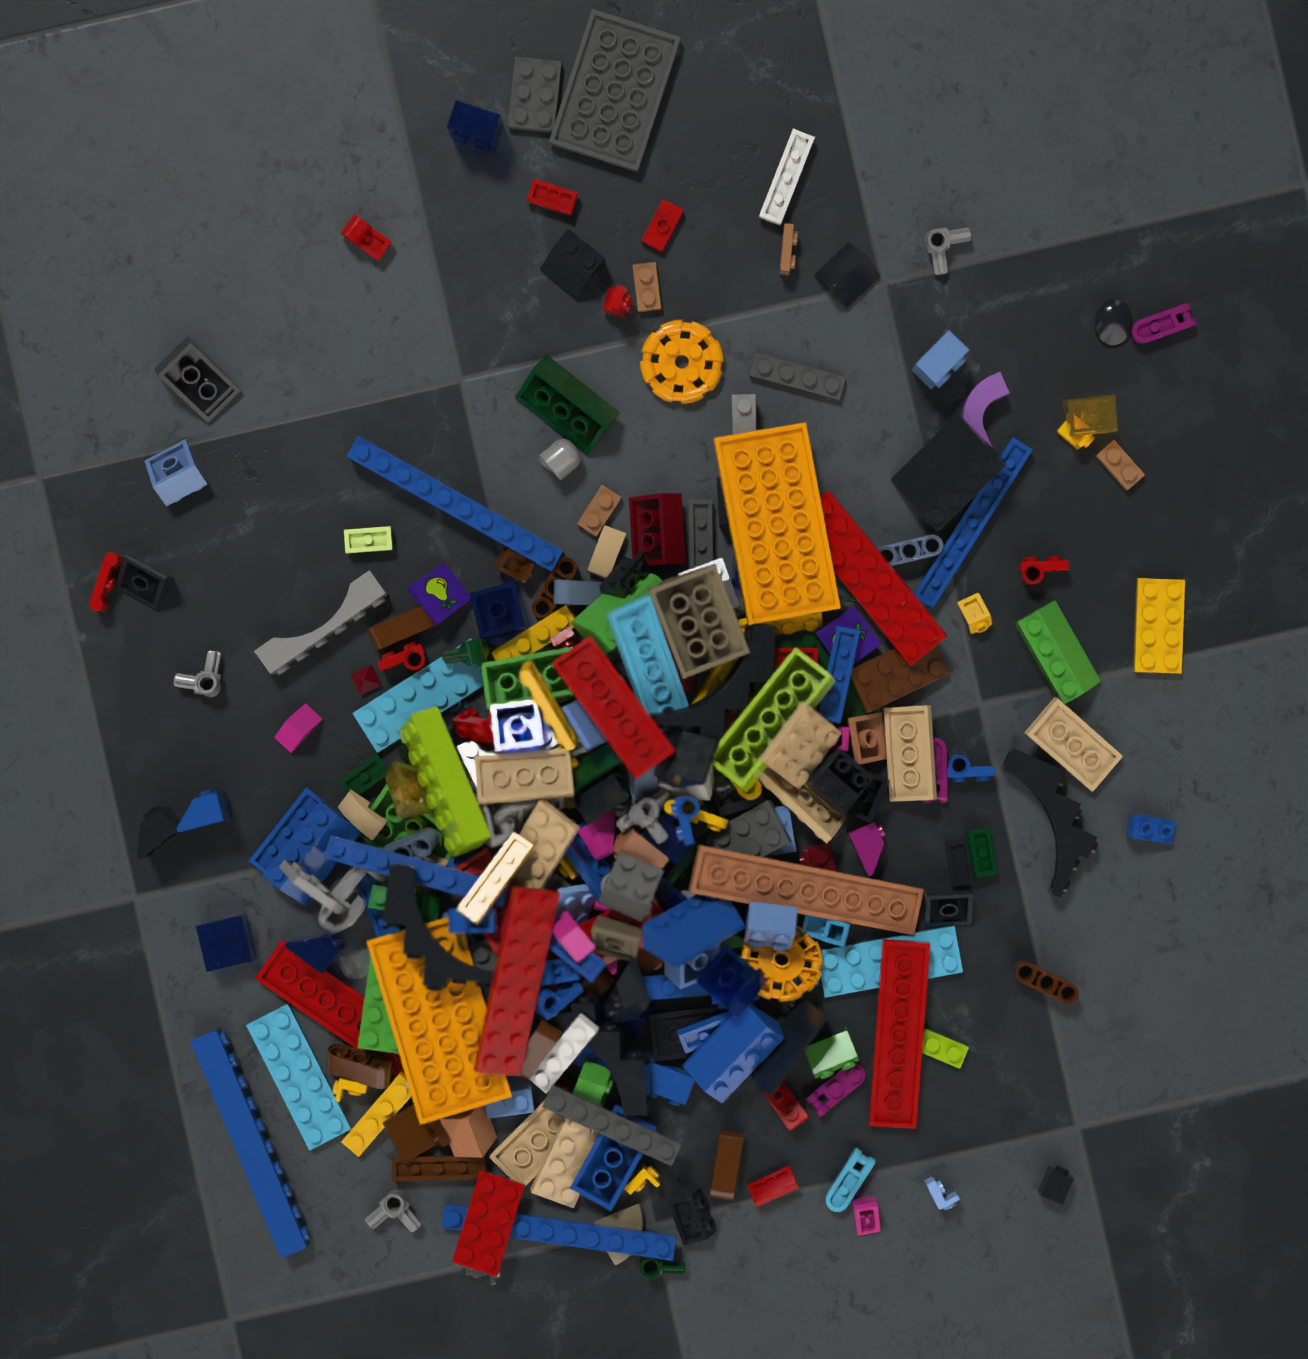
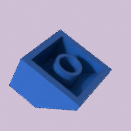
(205, 810)

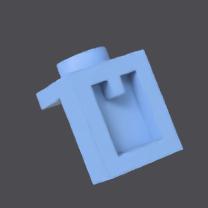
(937, 1191)

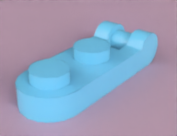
(848, 1181)

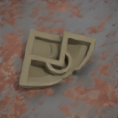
(628, 1218)

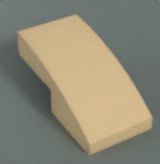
(606, 552)
(357, 812)

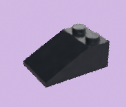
(197, 379)

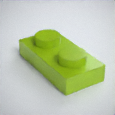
(943, 1048)

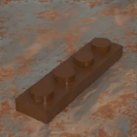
(437, 1168)

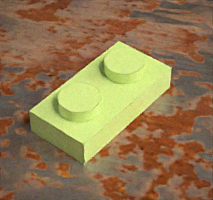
(368, 539)

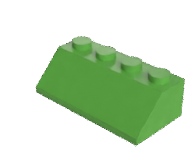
(594, 620)
(1057, 652)

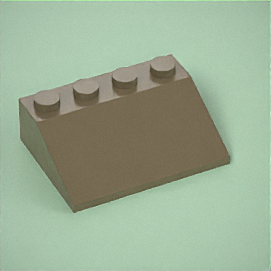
(698, 620)

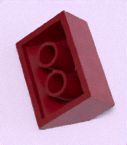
(658, 528)

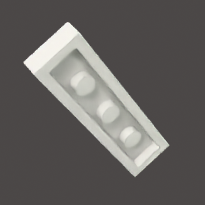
(786, 177)
(564, 1052)

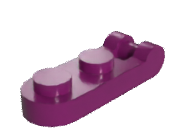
(1162, 324)
(940, 759)
(836, 1088)

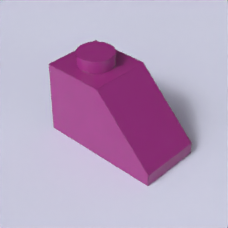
(868, 844)

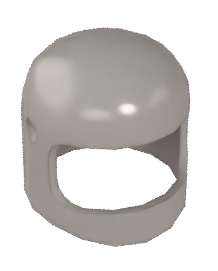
(560, 458)

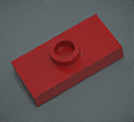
(552, 197)
(662, 225)
(773, 1186)

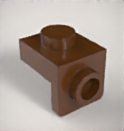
(515, 565)

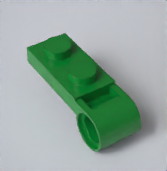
(427, 904)

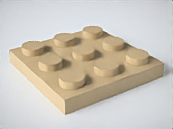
(800, 745)

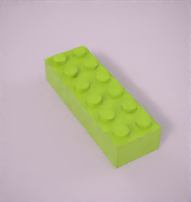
(748, 738)
(444, 782)

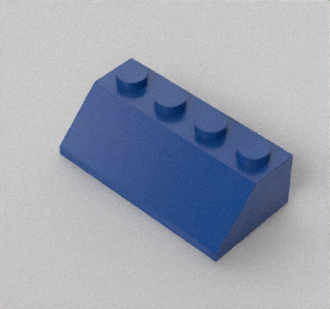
(309, 847)
(691, 928)
(733, 1052)
(609, 1166)

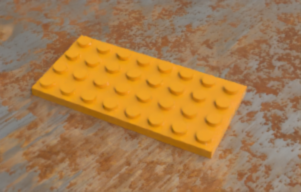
(776, 523)
(435, 1029)

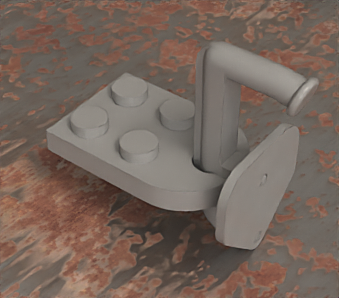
(509, 817)
(342, 901)

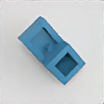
(826, 930)

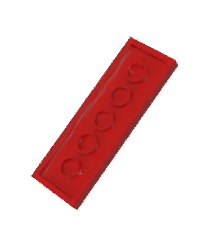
(613, 707)

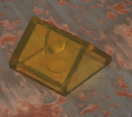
(1091, 415)
(406, 791)

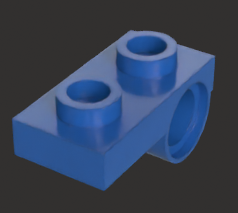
(980, 773)
(1150, 829)
(684, 831)
(461, 924)
(558, 972)
(556, 998)

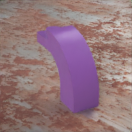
(980, 397)

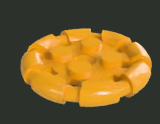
(681, 347)
(787, 973)

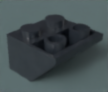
(839, 780)

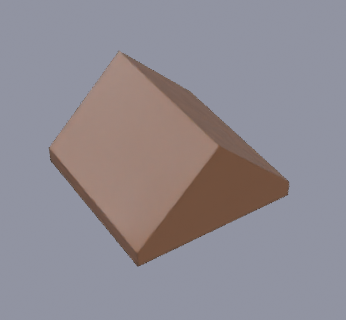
(867, 738)
(469, 1132)

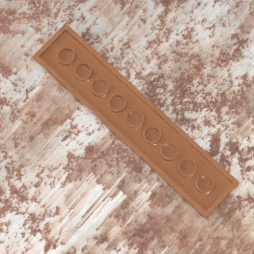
(808, 888)

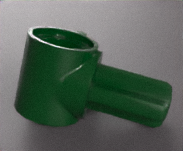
(469, 652)
(663, 1266)

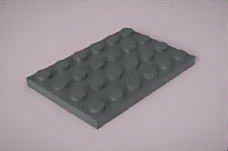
(614, 90)

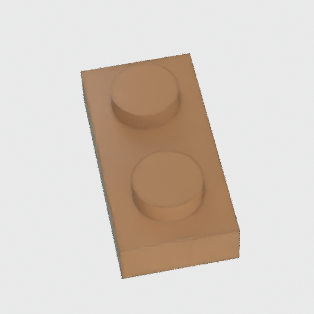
(789, 239)
(646, 287)
(1120, 465)
(599, 510)

